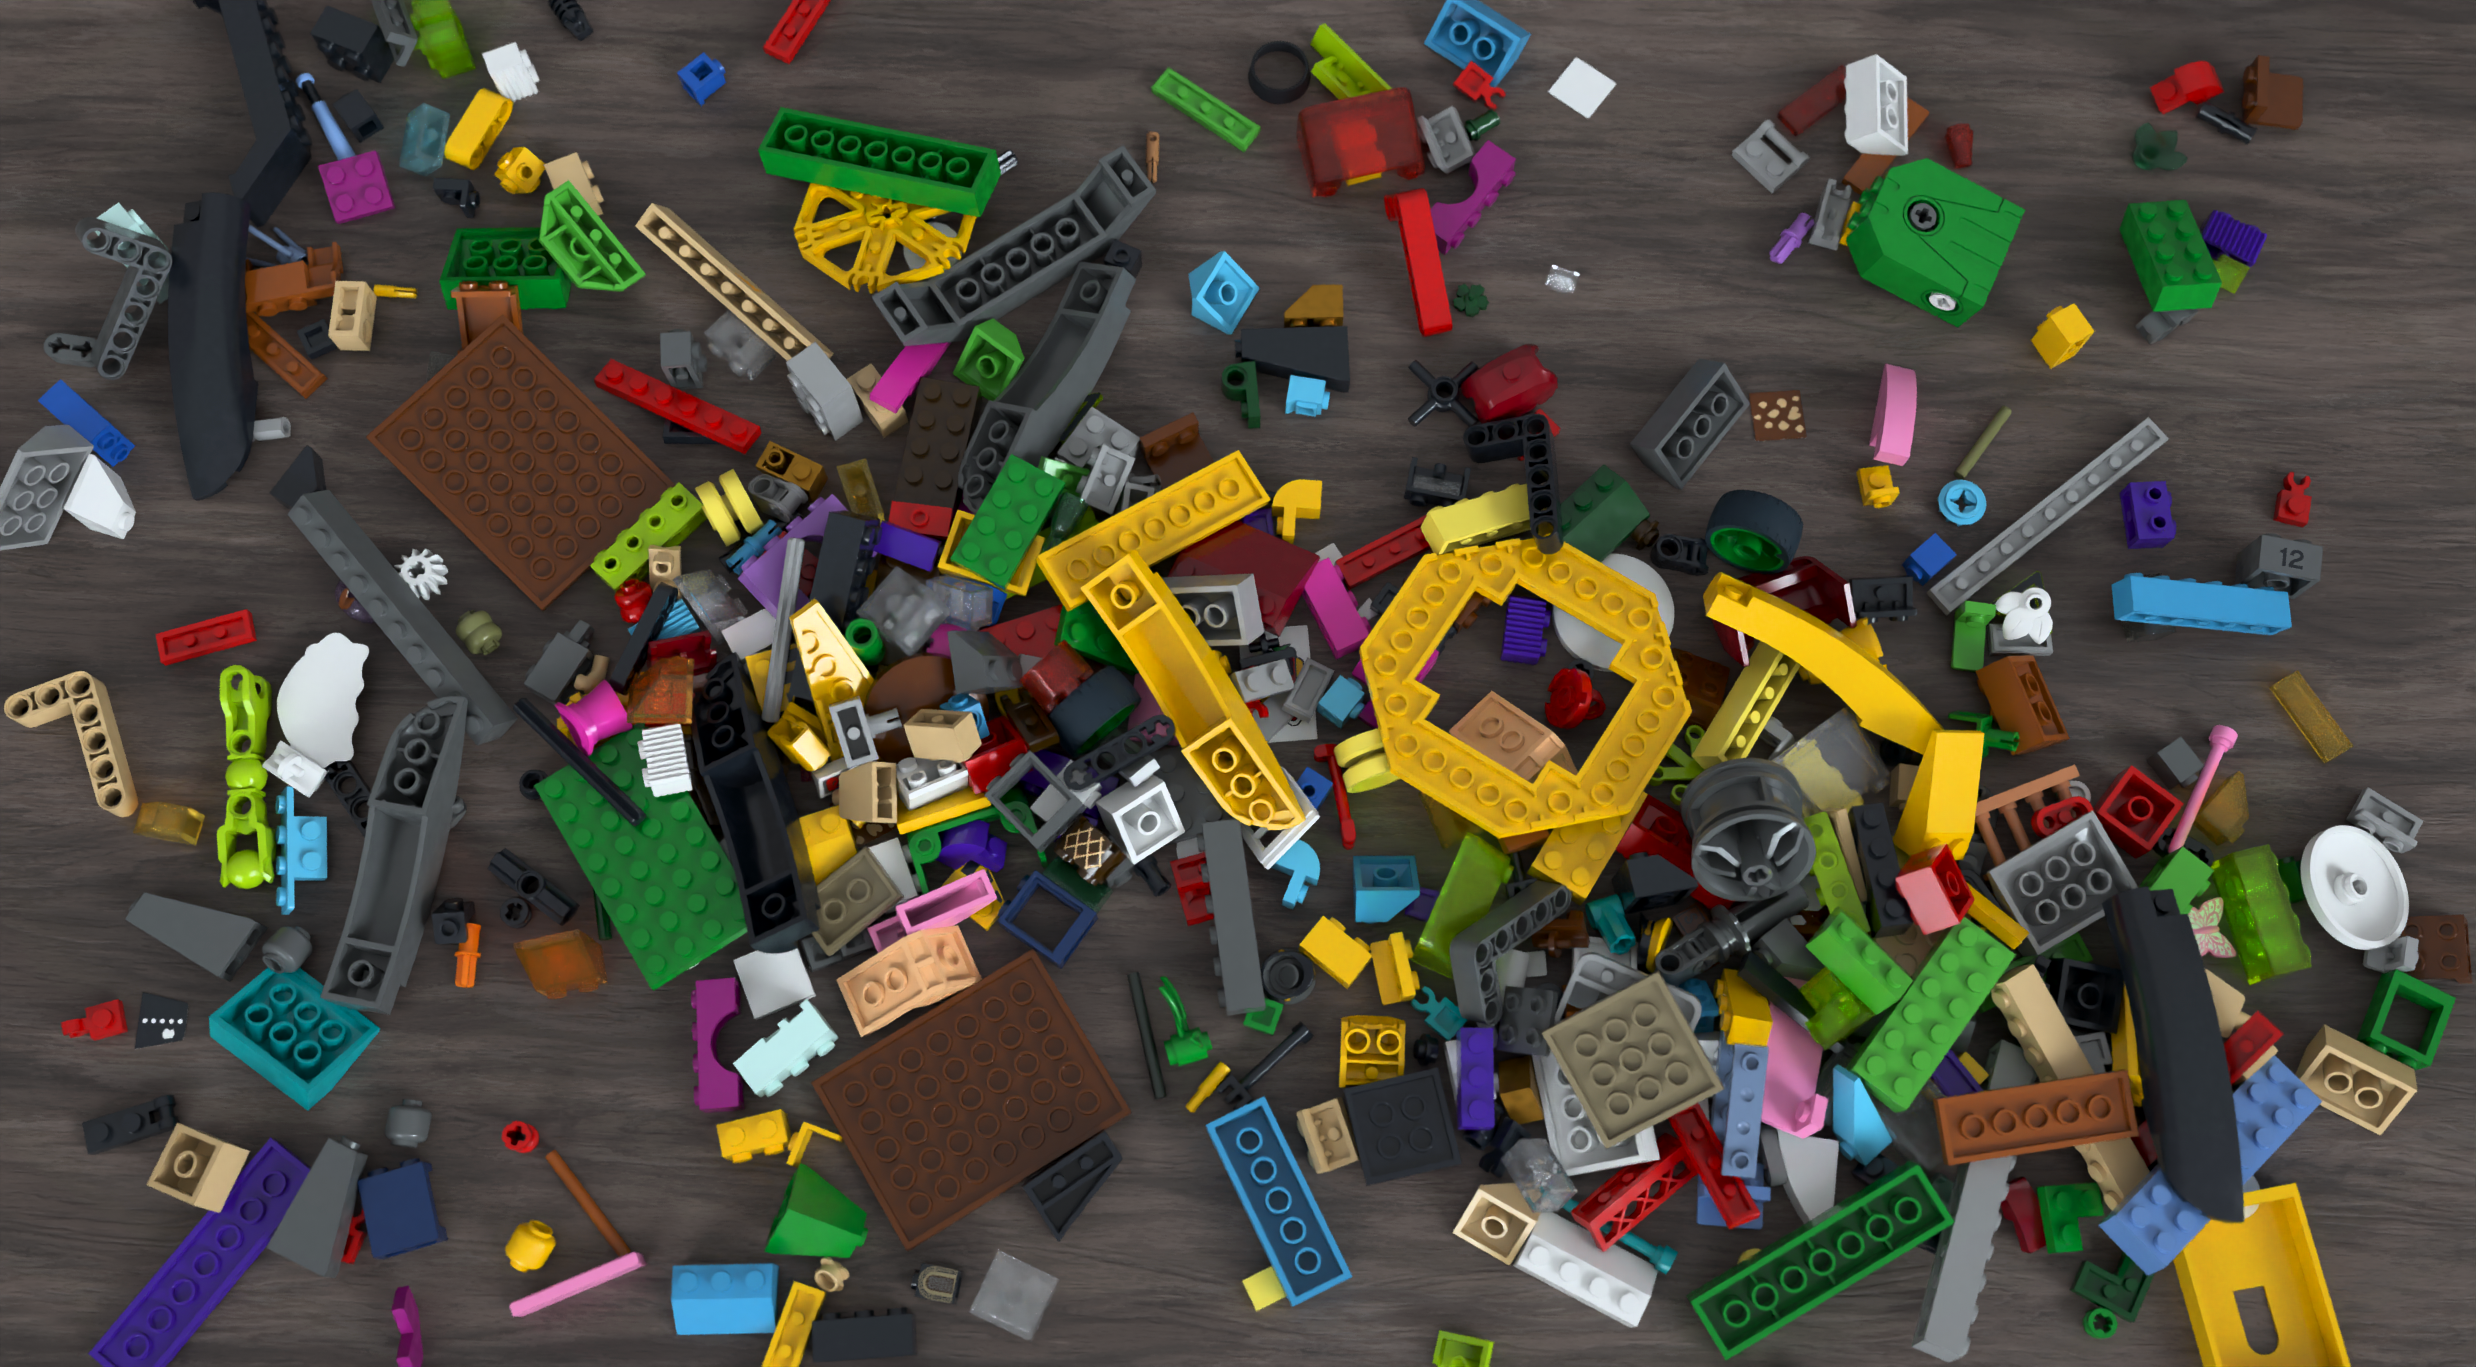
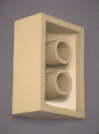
(2356, 1079)

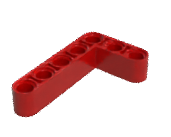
(1422, 259)

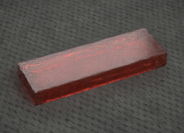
(1815, 102)

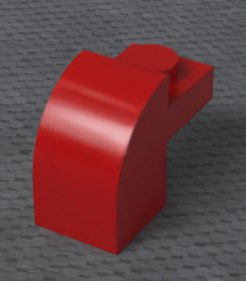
(2190, 82)

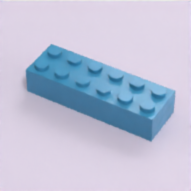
(1278, 1201)

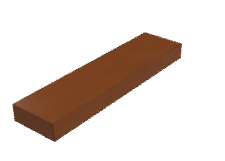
(1873, 165)
(282, 357)

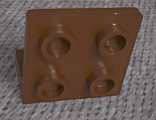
(1175, 450)
(1703, 686)
(2441, 947)

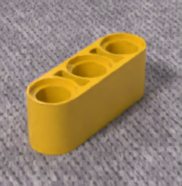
(478, 129)

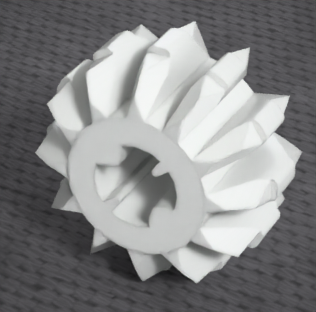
(423, 572)

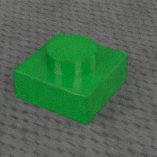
(1265, 1020)

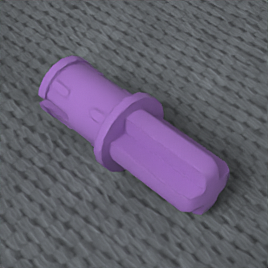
(1791, 238)

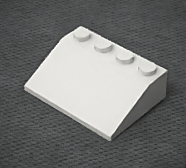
(1573, 1134)

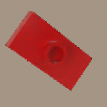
(923, 519)

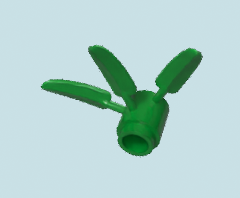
(1187, 1044)

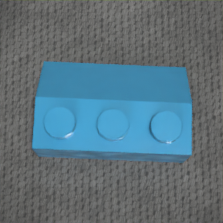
(1477, 34)
(725, 1298)

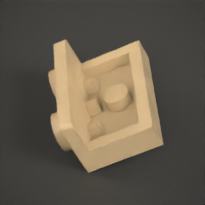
(1328, 1135)

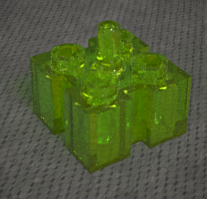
(441, 37)

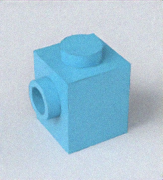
(1342, 701)

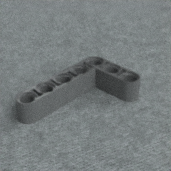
(128, 293)
(1492, 936)

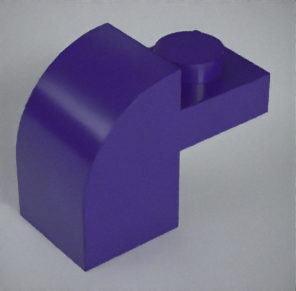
(972, 843)

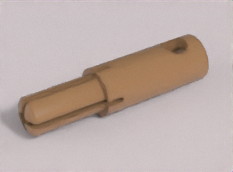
(1152, 155)

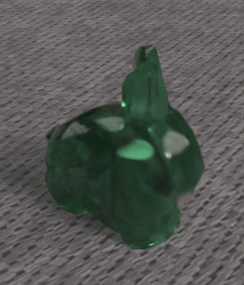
(1066, 519)

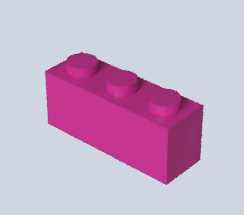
(1335, 609)

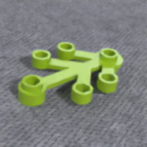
(1689, 766)

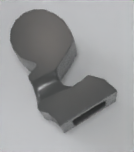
(2161, 323)

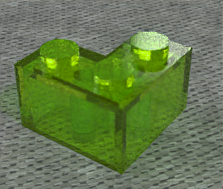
(1837, 1009)

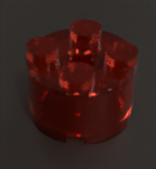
(1056, 676)

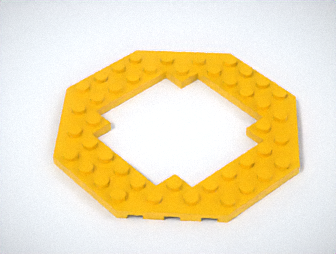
(1470, 780)

